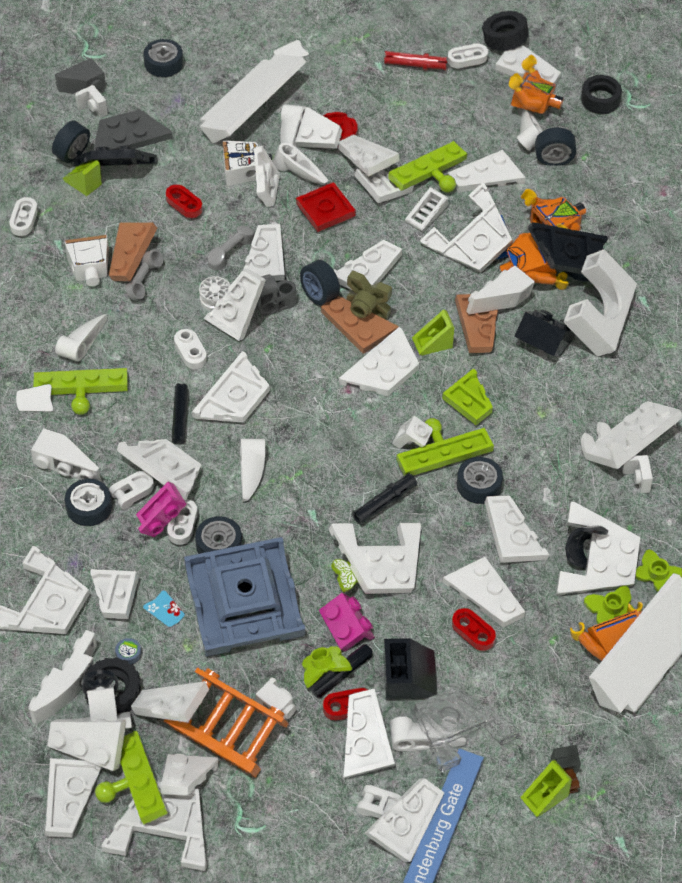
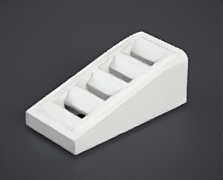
(431, 195)

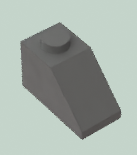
(80, 77)

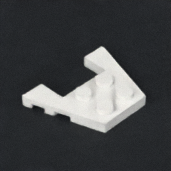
(479, 241)
(610, 556)
(381, 567)
(52, 603)
(180, 823)

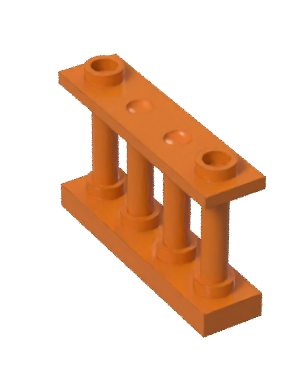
(226, 746)

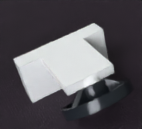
(102, 698)

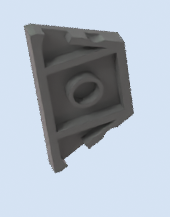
(130, 129)

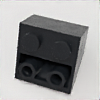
(544, 332)
(408, 669)

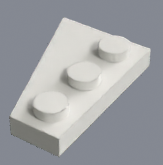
(367, 155)
(266, 252)
(372, 264)
(237, 306)
(487, 590)
(171, 702)
(366, 736)
(91, 741)
(68, 792)
(406, 820)

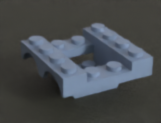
(216, 595)

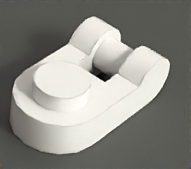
(140, 485)
(372, 793)

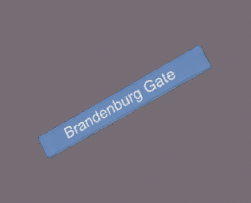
(445, 819)

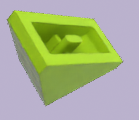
(85, 177)
(435, 335)
(548, 789)

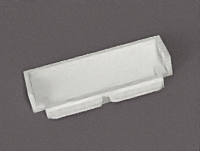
(248, 95)
(642, 653)

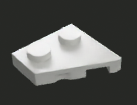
(317, 131)
(266, 177)
(380, 186)
(115, 591)
(185, 773)

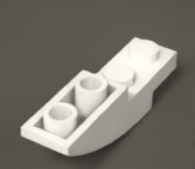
(64, 684)

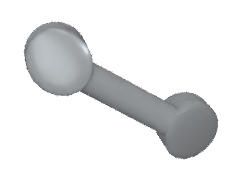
(216, 256)
(150, 260)

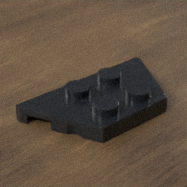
(122, 156)
(564, 247)

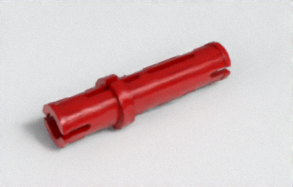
(415, 60)

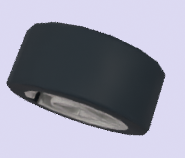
(88, 513)

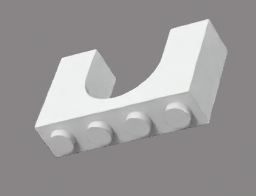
(617, 290)

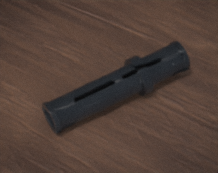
(392, 493)

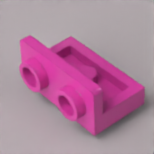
(160, 510)
(346, 621)

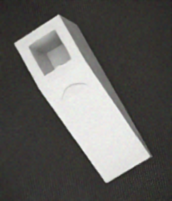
(502, 293)
(62, 455)

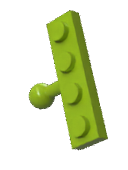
(430, 165)
(83, 382)
(444, 451)
(138, 778)

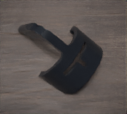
(574, 547)

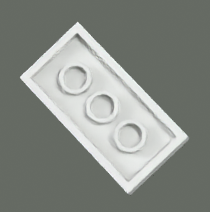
(630, 436)

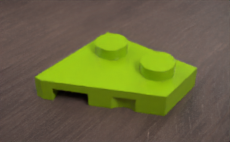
(469, 398)

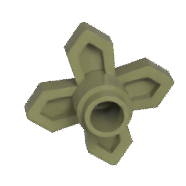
(367, 297)

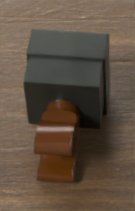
(570, 762)

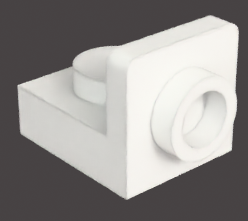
(91, 97)
(413, 431)
(642, 473)

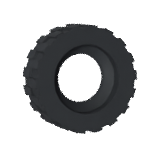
(506, 40)
(124, 671)

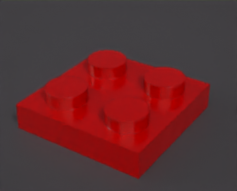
(325, 207)

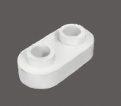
(467, 55)
(21, 220)
(189, 347)
(183, 524)

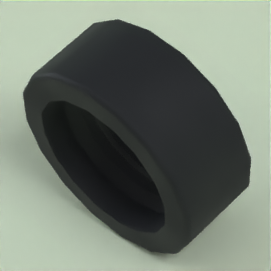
(599, 105)

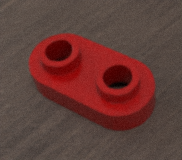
(186, 202)
(476, 629)
(340, 700)

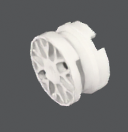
(212, 291)

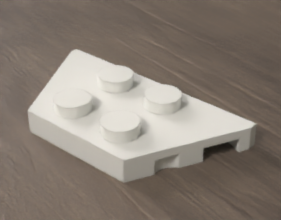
(384, 366)
(234, 394)
(164, 463)

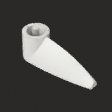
(291, 119)
(528, 130)
(292, 159)
(80, 340)
(252, 465)
(409, 736)

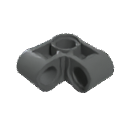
(276, 296)

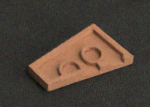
(130, 248)
(477, 327)
(361, 332)

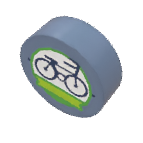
(129, 650)

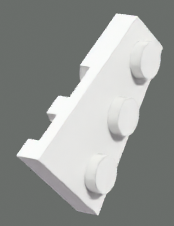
(511, 62)
(491, 170)
(510, 532)

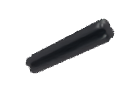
(179, 413)
(332, 678)

